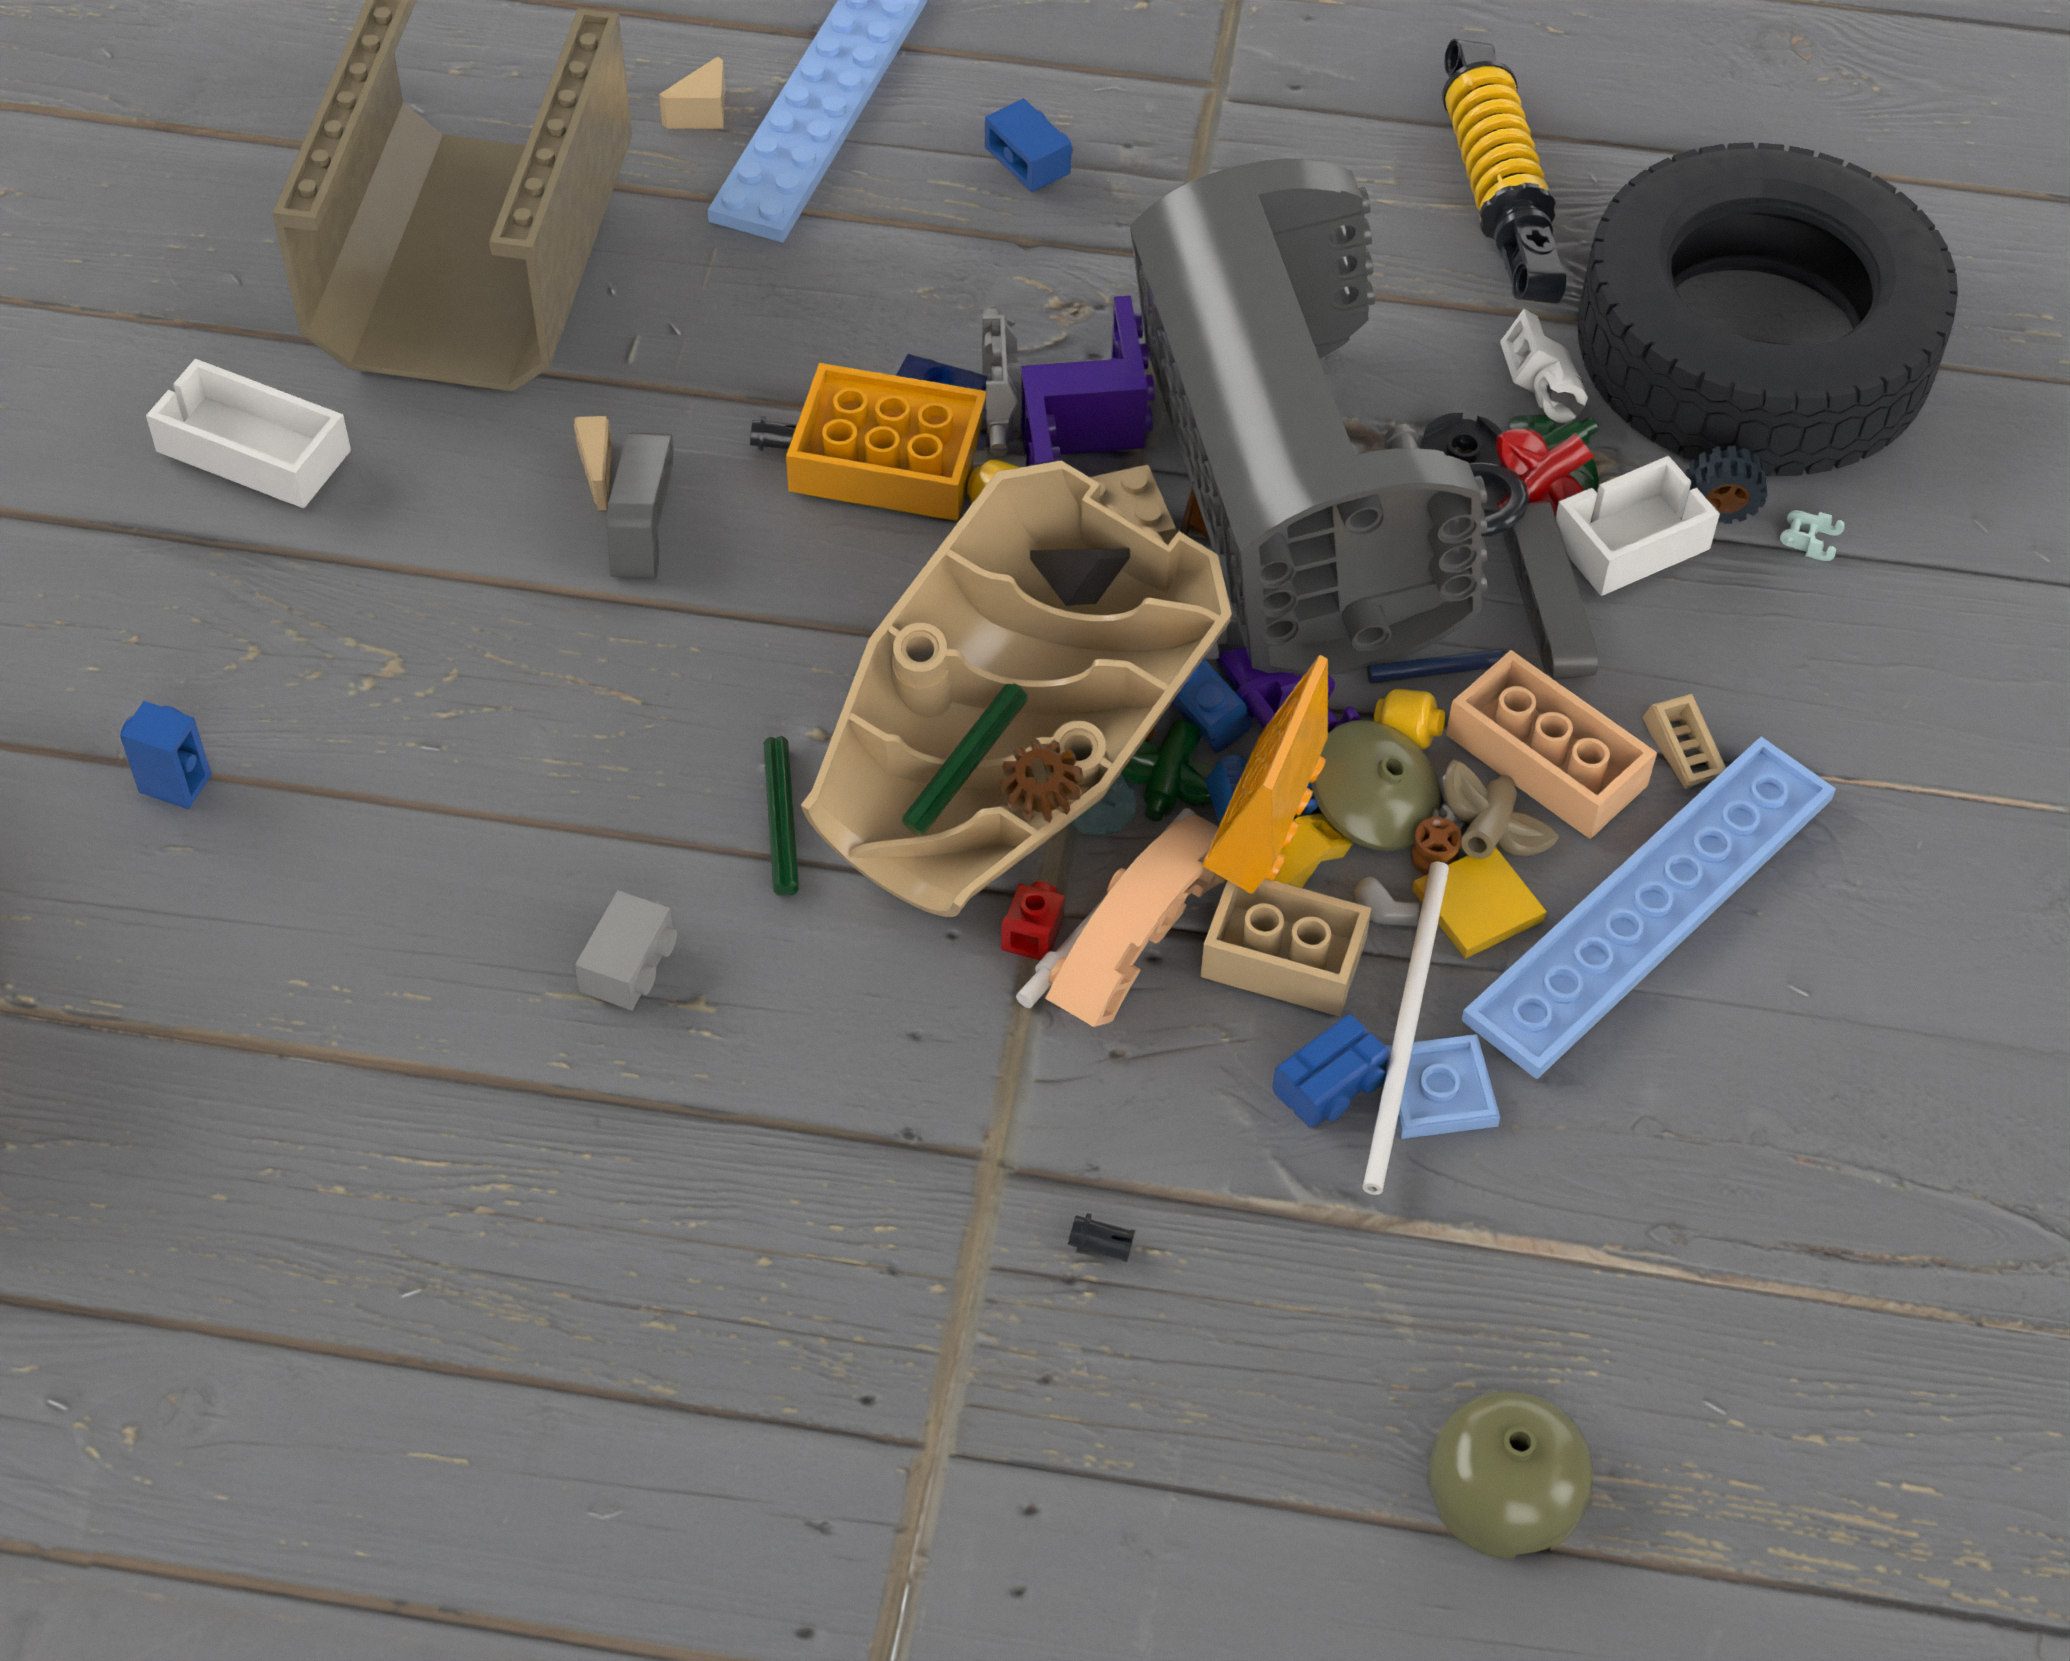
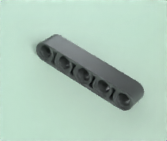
(1551, 594)

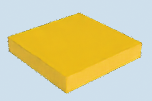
(1484, 903)

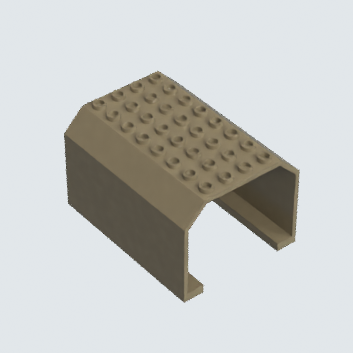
(447, 247)

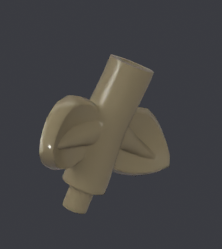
(1493, 815)

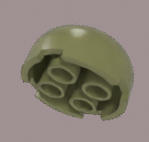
(1507, 1497)

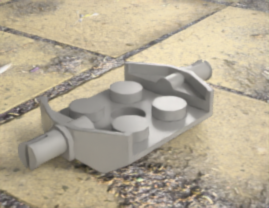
(1003, 392)

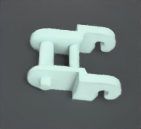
(1808, 542)

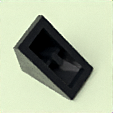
(1080, 574)

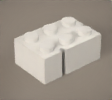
(1636, 525)

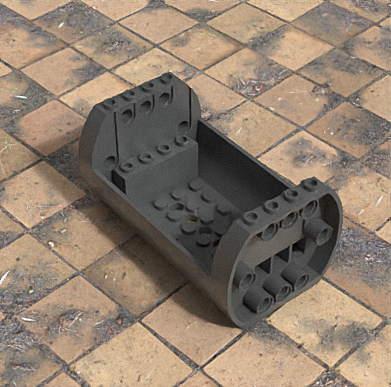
(1316, 545)

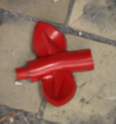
(1541, 468)

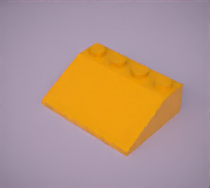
(886, 441)
(1274, 786)

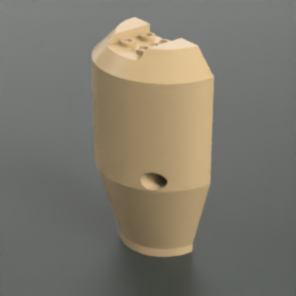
(991, 620)

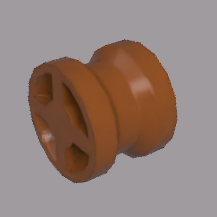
(1436, 835)

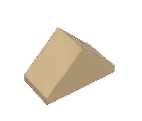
(696, 99)

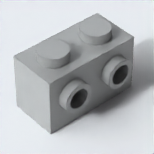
(625, 950)

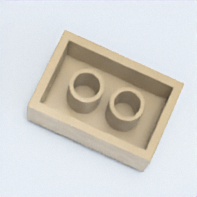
(1286, 944)

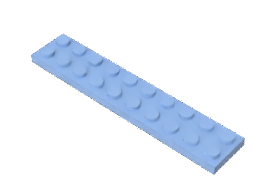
(812, 116)
(1647, 907)

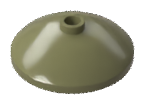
(1364, 797)

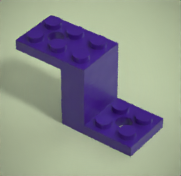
(1090, 402)

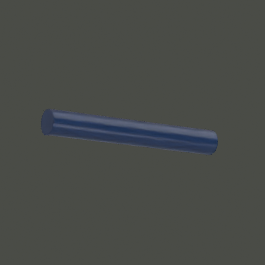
(1433, 666)

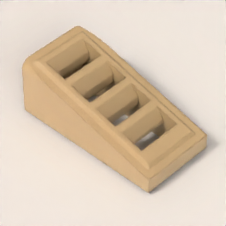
(595, 451)
(1687, 712)

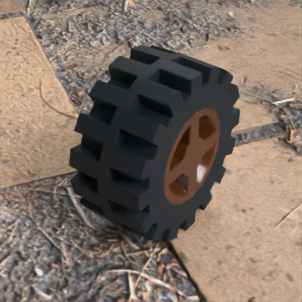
(1730, 482)

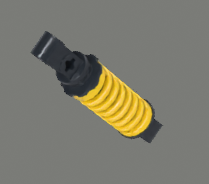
(1503, 168)

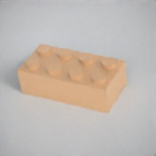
(1550, 744)

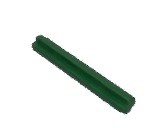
(965, 759)
(781, 816)

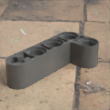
(638, 504)

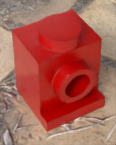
(1033, 920)

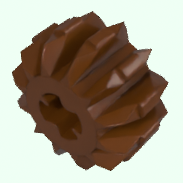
(1037, 763)

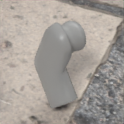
(1384, 909)

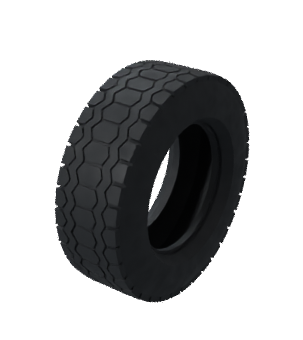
(1782, 219)

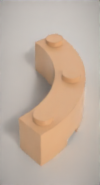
(1136, 910)

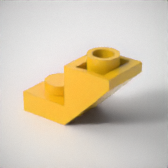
(1313, 842)

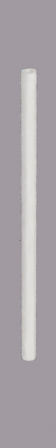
(1405, 1030)

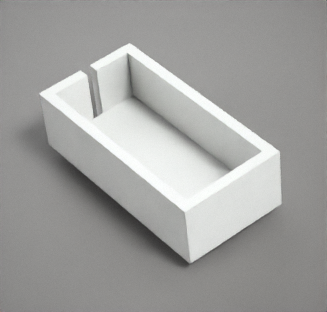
(249, 433)

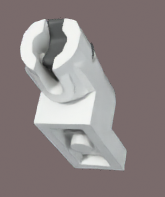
(1543, 368)

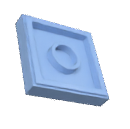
(1446, 1089)

